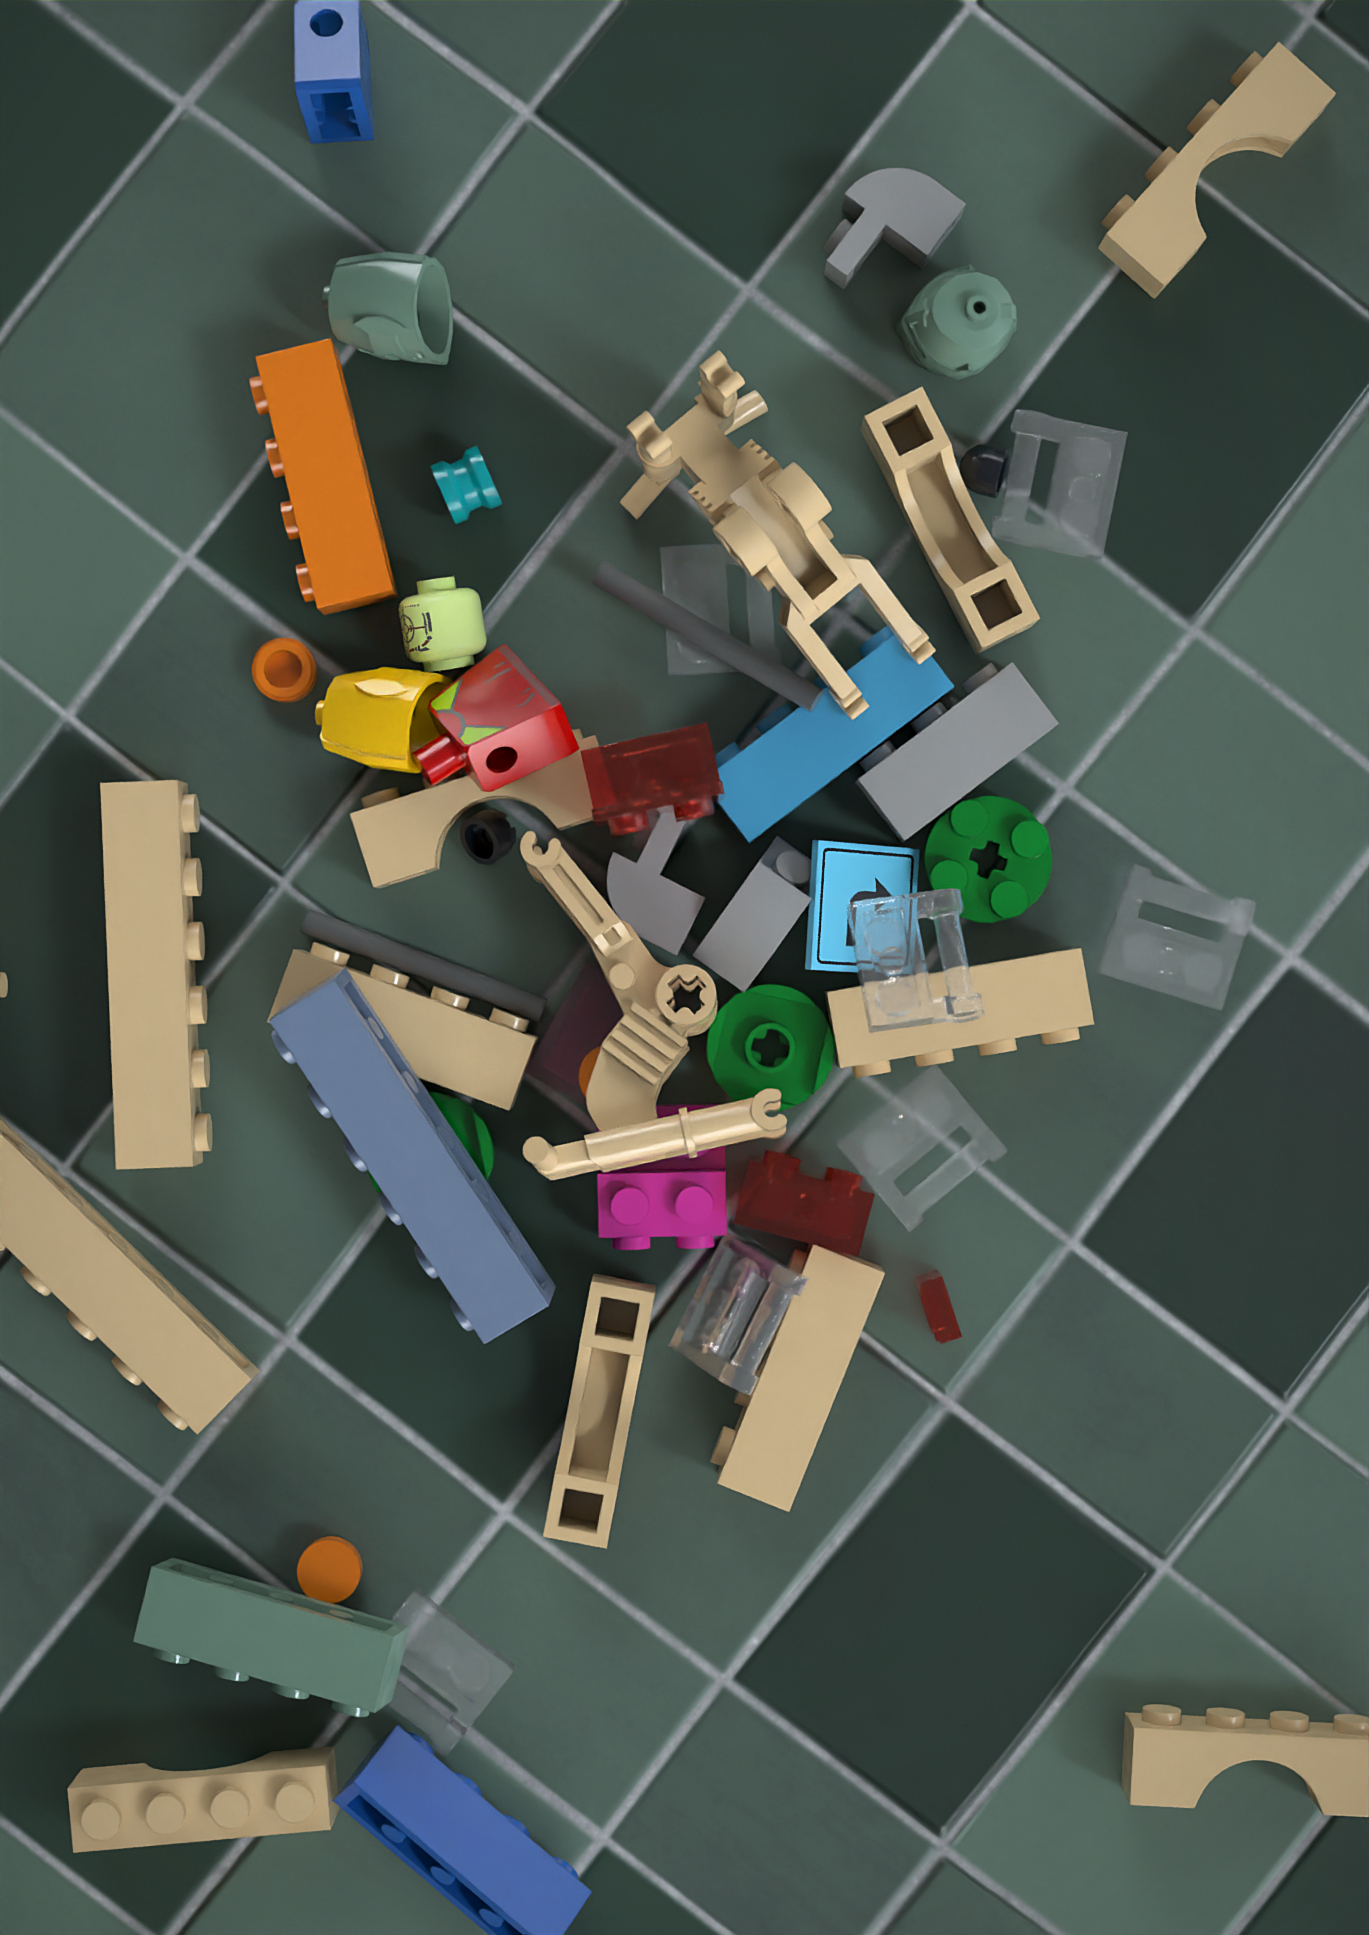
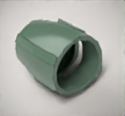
(381, 301)
(958, 323)

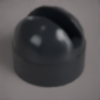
(985, 469)
(477, 843)

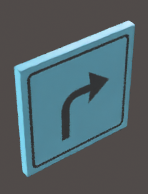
(846, 875)

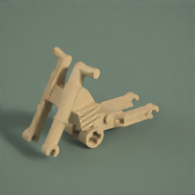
(765, 520)
(640, 1047)

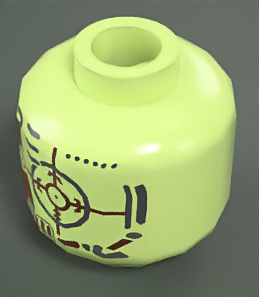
(442, 625)

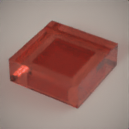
(937, 1307)

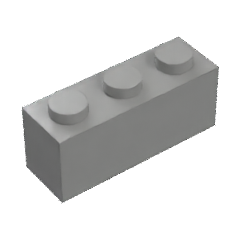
(954, 749)

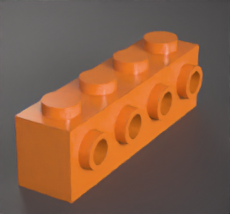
(325, 477)

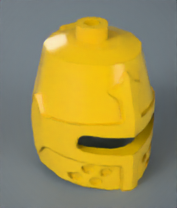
(372, 719)

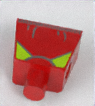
(495, 725)

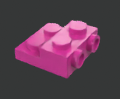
(665, 1197)

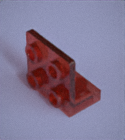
(652, 778)

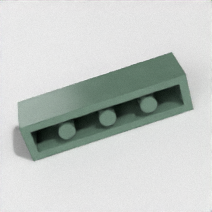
(271, 1636)

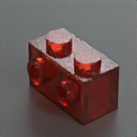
(803, 1204)

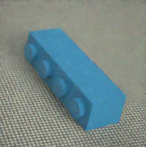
(810, 749)

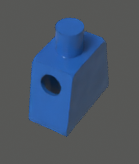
(333, 70)

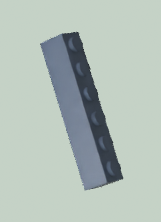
(412, 1156)

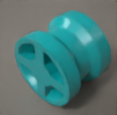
(466, 484)

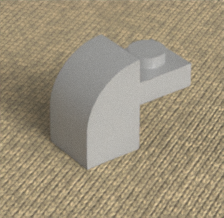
(895, 206)
(644, 898)
(758, 915)

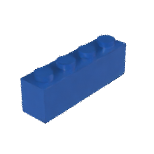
(460, 1840)

